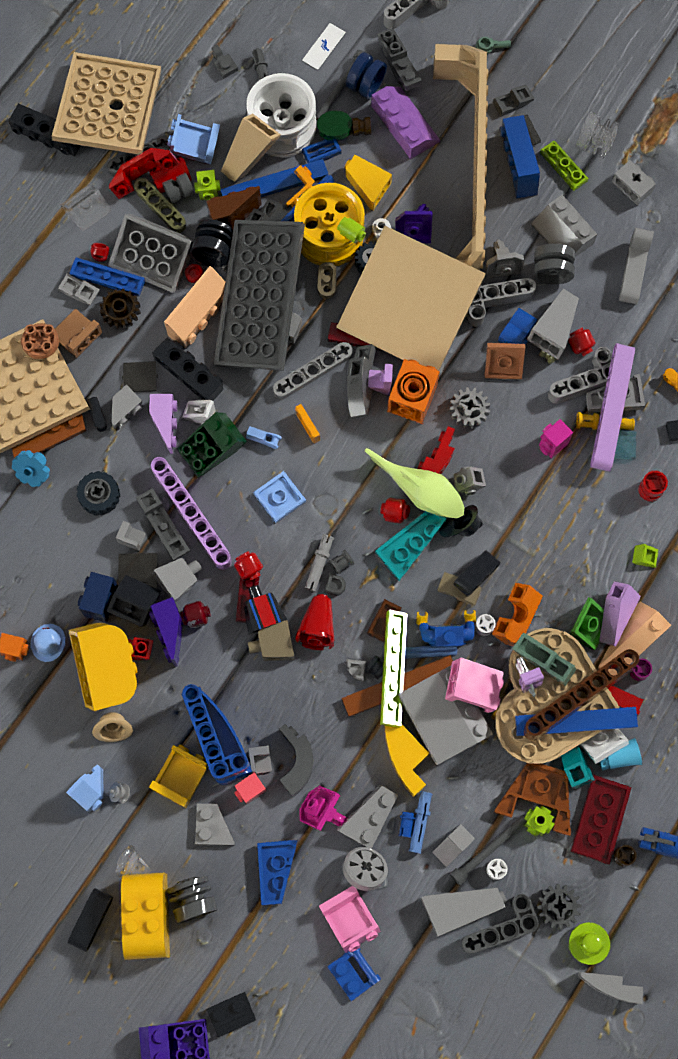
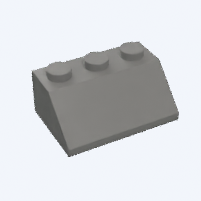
(564, 225)

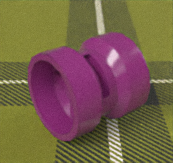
(643, 667)

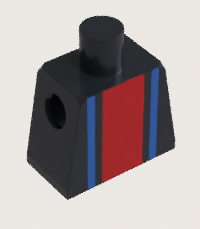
(261, 610)

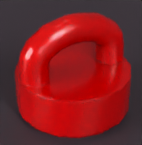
(100, 250)

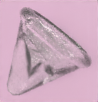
(130, 863)

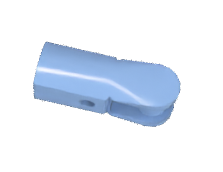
(260, 436)

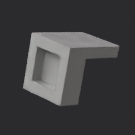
(130, 536)
(260, 759)

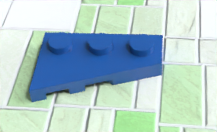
(274, 869)

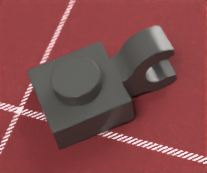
(223, 64)

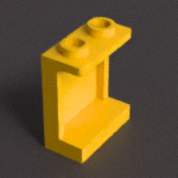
(180, 776)

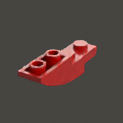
(441, 455)

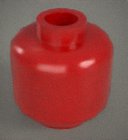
(581, 341)
(395, 510)
(248, 565)

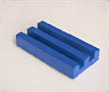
(323, 153)

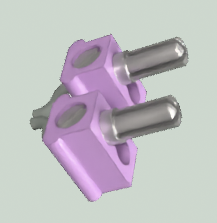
(528, 679)

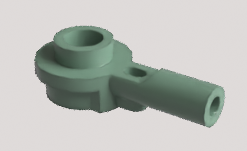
(487, 44)

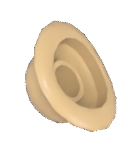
(112, 728)

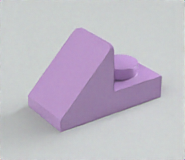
(381, 379)

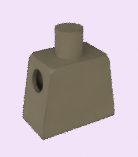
(274, 643)

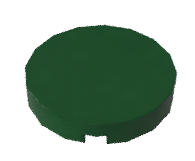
(334, 125)

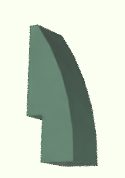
(544, 658)

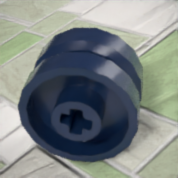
(366, 75)

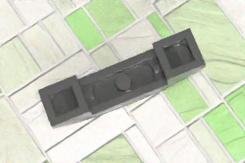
(163, 524)

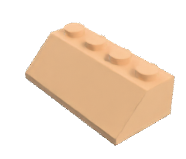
(196, 308)

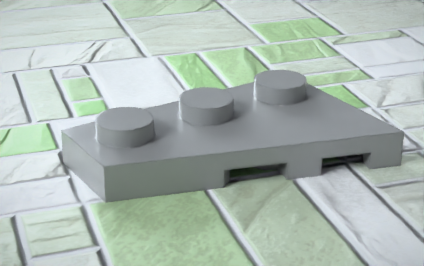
(633, 401)
(369, 818)

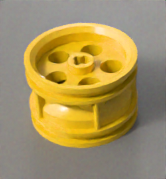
(328, 197)

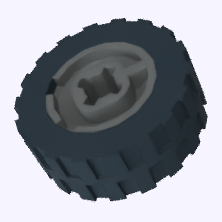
(98, 493)

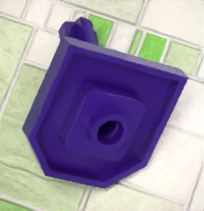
(416, 224)

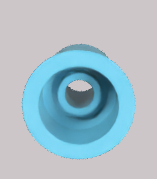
(624, 757)

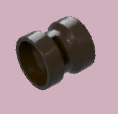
(361, 126)
(624, 852)

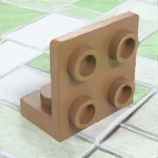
(77, 332)

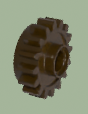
(120, 317)

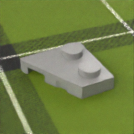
(211, 826)

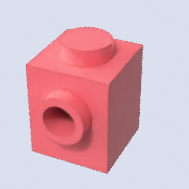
(249, 788)

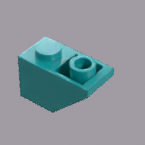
(577, 768)

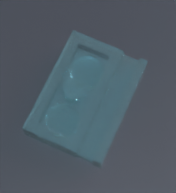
(626, 445)

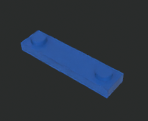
(107, 276)

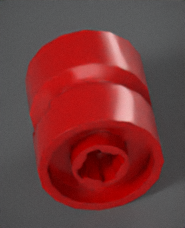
(653, 486)

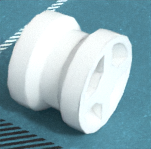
(488, 623)
(497, 866)

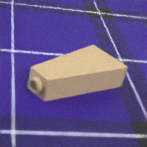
(248, 147)

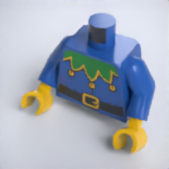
(447, 634)

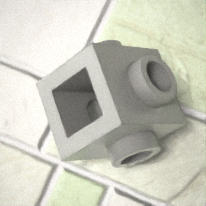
(469, 480)

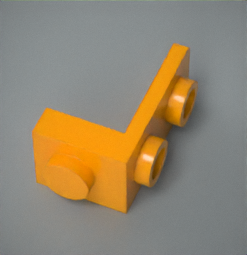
(305, 176)

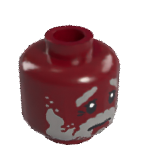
(195, 614)

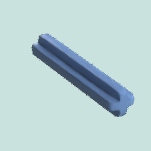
(430, 651)

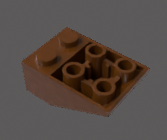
(234, 205)

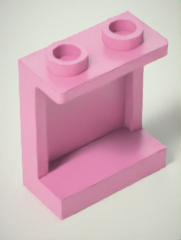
(474, 684)
(350, 919)

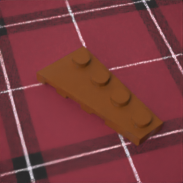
(53, 436)

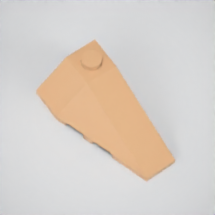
(640, 632)

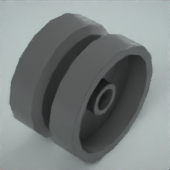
(554, 264)

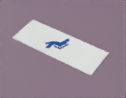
(323, 46)

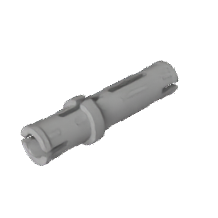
(319, 562)

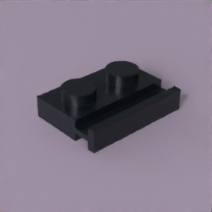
(231, 1014)

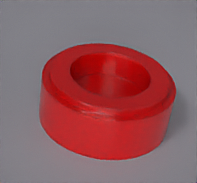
(193, 273)

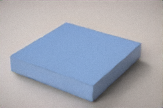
(279, 497)

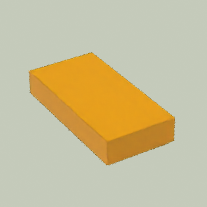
(307, 423)

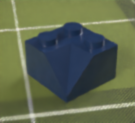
(97, 596)

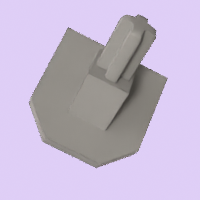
(503, 262)

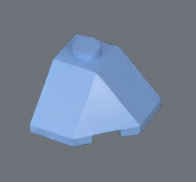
(89, 790)

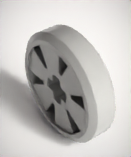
(365, 879)

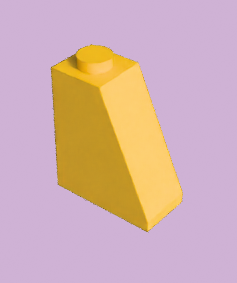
(367, 180)

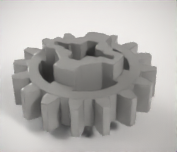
(460, 405)

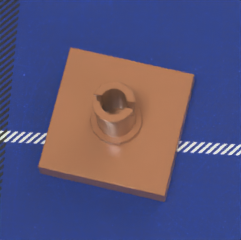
(504, 361)

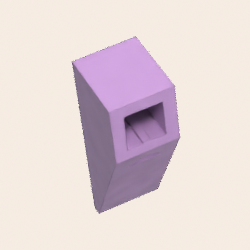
(162, 413)
(617, 612)

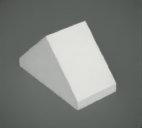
(199, 411)

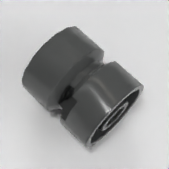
(178, 188)

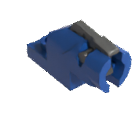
(659, 842)

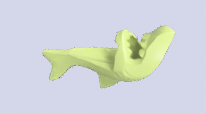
(424, 488)

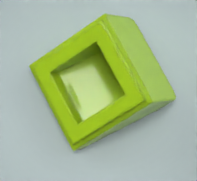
(645, 556)

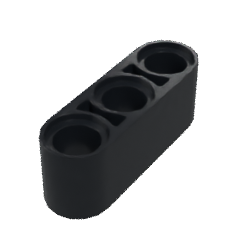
(476, 573)
(90, 919)

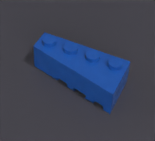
(520, 156)

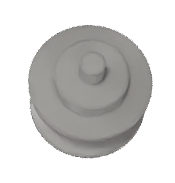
(119, 792)

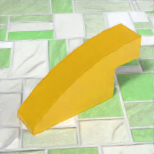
(405, 756)

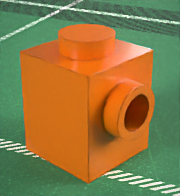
(13, 647)

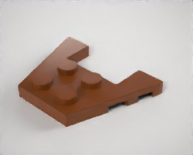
(541, 786)

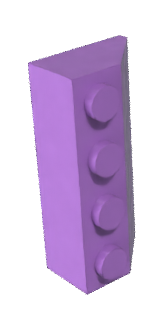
(403, 120)

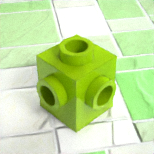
(207, 185)
(532, 824)

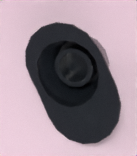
(464, 525)

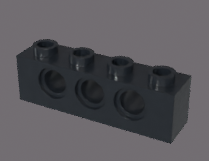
(40, 122)
(169, 349)

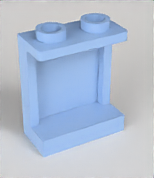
(193, 140)

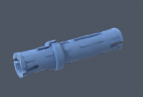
(422, 813)

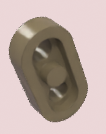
(326, 281)

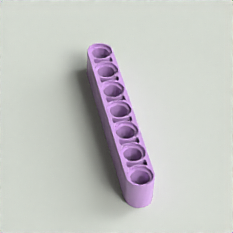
(612, 407)
(189, 504)

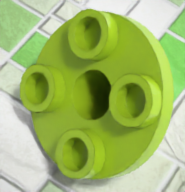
(589, 943)

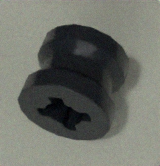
(375, 667)

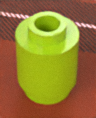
(351, 230)

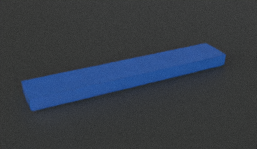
(280, 181)
(585, 721)

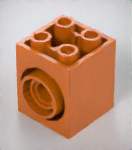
(413, 390)

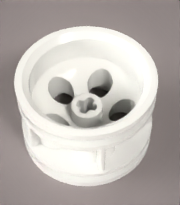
(269, 94)

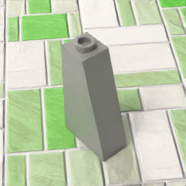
(555, 325)
(460, 908)

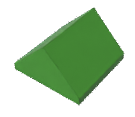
(588, 624)

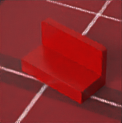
(159, 176)
(625, 699)

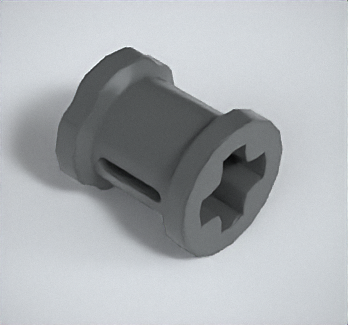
(341, 562)

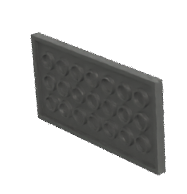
(259, 294)

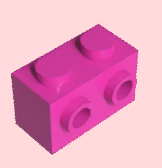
(555, 438)

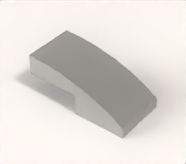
(78, 290)

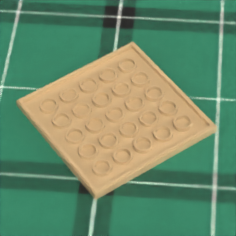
(410, 299)

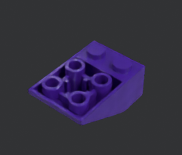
(170, 624)
(175, 1040)

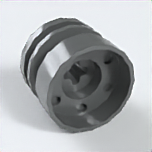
(192, 899)

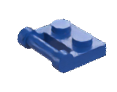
(348, 977)

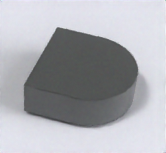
(335, 585)

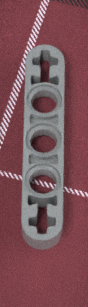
(319, 364)

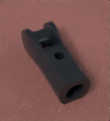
(97, 414)

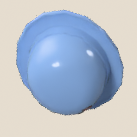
(48, 642)

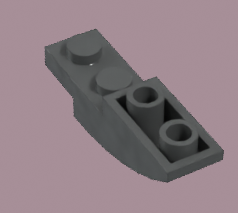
(398, 60)
(358, 392)

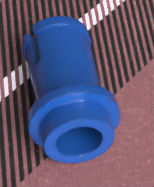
(406, 824)

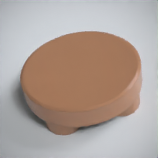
(39, 340)

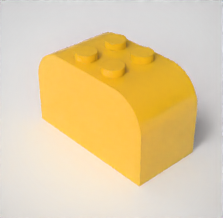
(103, 665)
(145, 916)

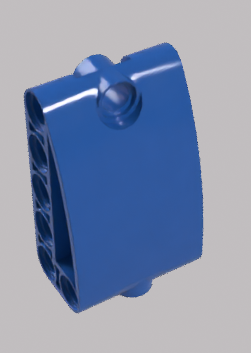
(222, 739)

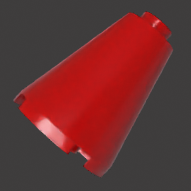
(317, 625)

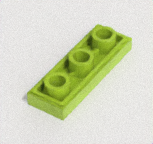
(570, 172)

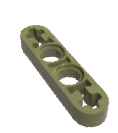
(160, 205)

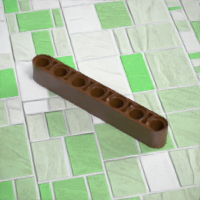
(585, 686)

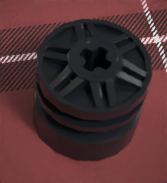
(212, 243)

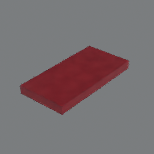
(600, 820)

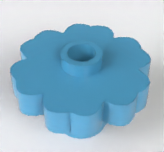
(31, 468)

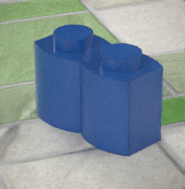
(518, 328)

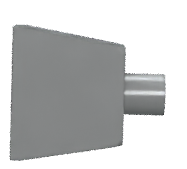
(177, 577)

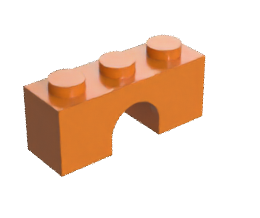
(525, 603)

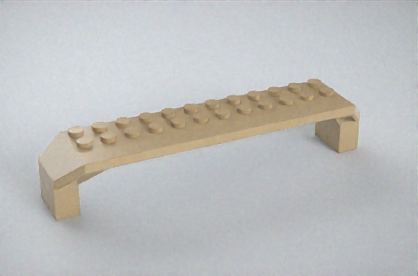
(470, 69)

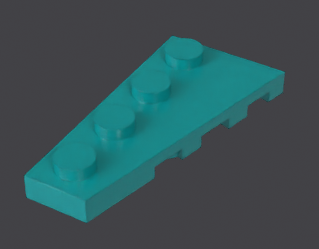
(407, 545)

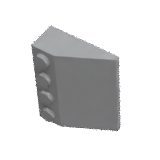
(151, 252)
(443, 724)

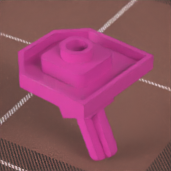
(319, 808)

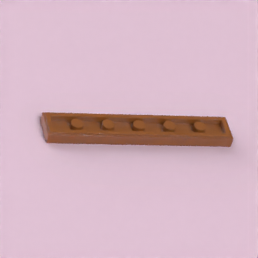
(372, 696)

